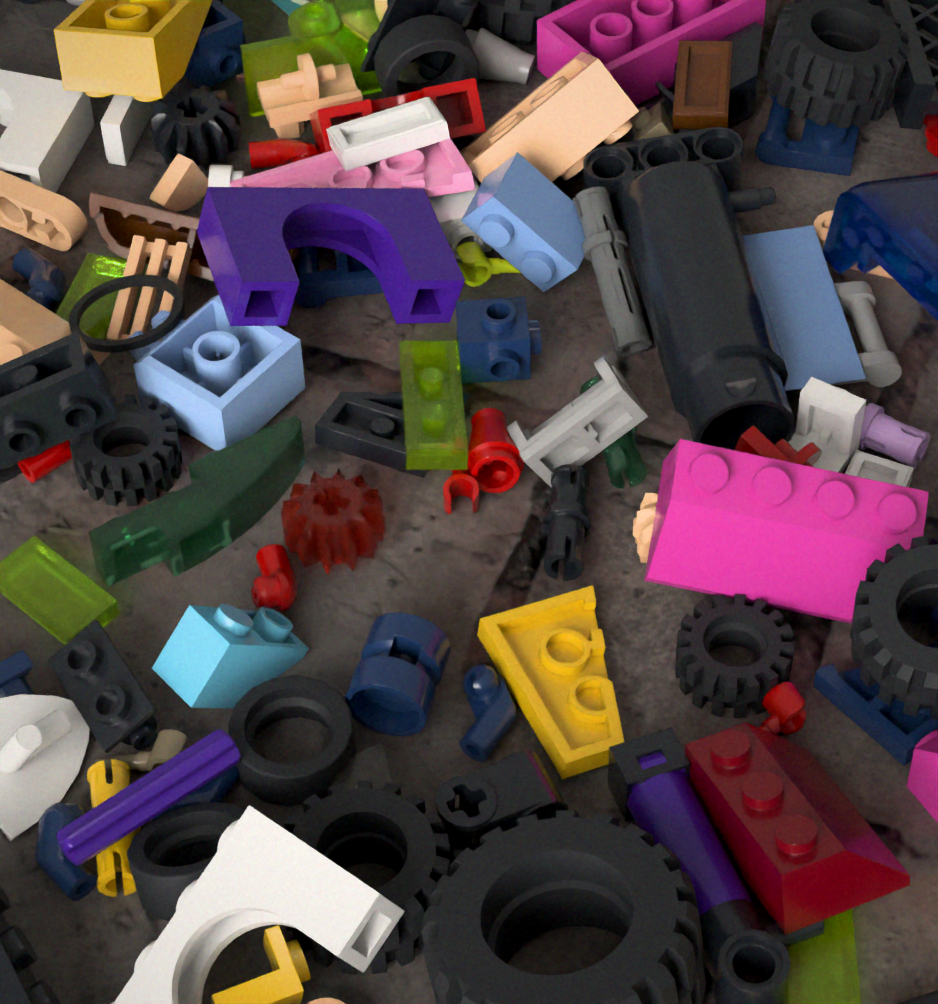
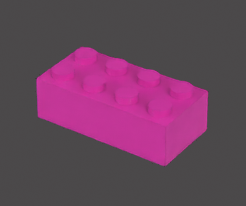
(638, 37)

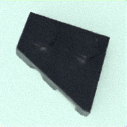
(369, 428)

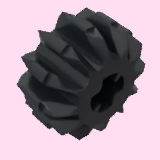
(195, 125)

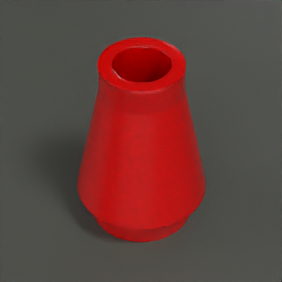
(492, 452)

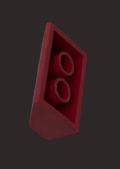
(789, 827)

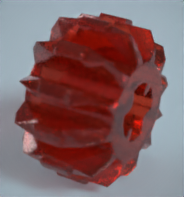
(333, 521)

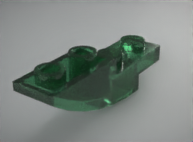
(224, 500)

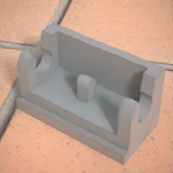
(581, 426)

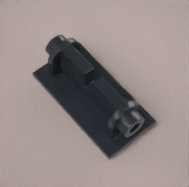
(105, 690)

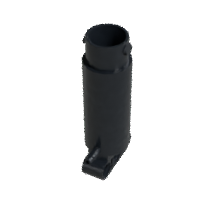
(698, 278)

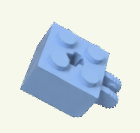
(219, 376)

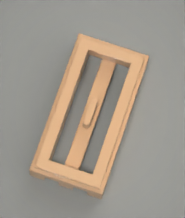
(135, 264)

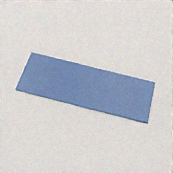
(804, 307)

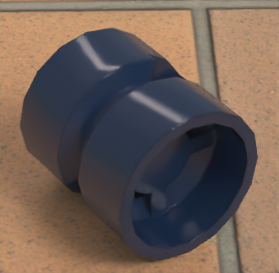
(398, 674)

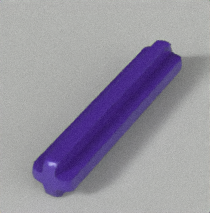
(148, 797)

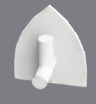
(39, 756)

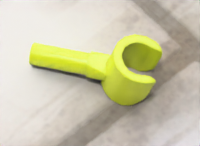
(477, 267)

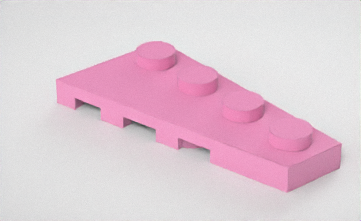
(435, 168)

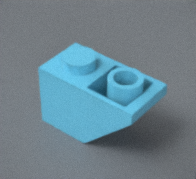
(226, 652)

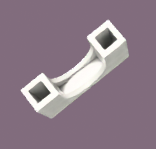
(42, 128)
(253, 882)

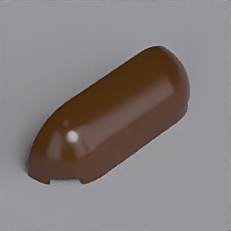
(121, 220)

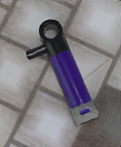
(654, 789)

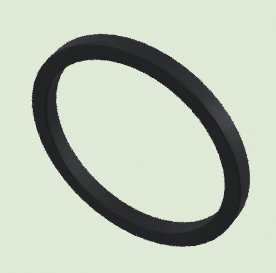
(138, 341)

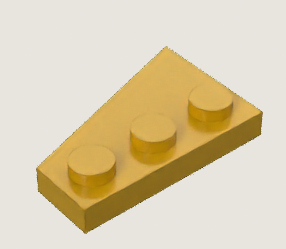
(558, 677)

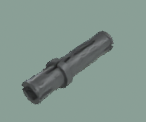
(606, 250)

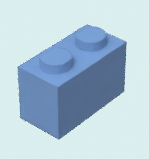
(528, 222)

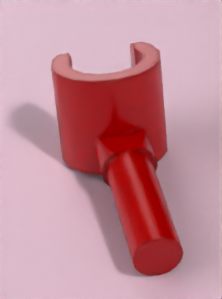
(460, 485)
(785, 710)

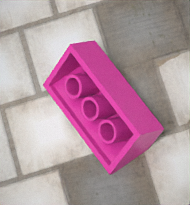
(774, 529)

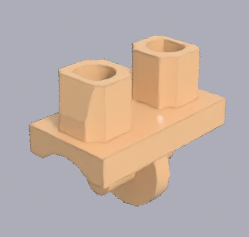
(299, 93)

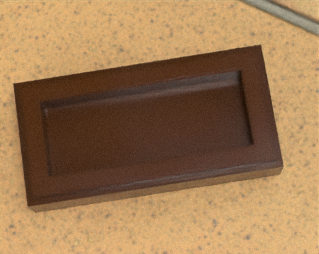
(702, 84)

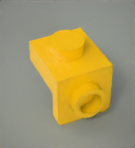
(276, 987)

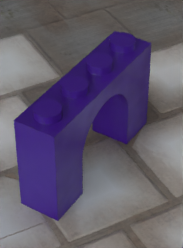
(386, 229)

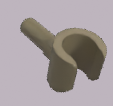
(167, 745)

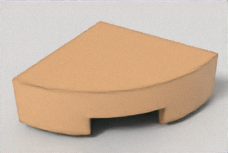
(180, 185)

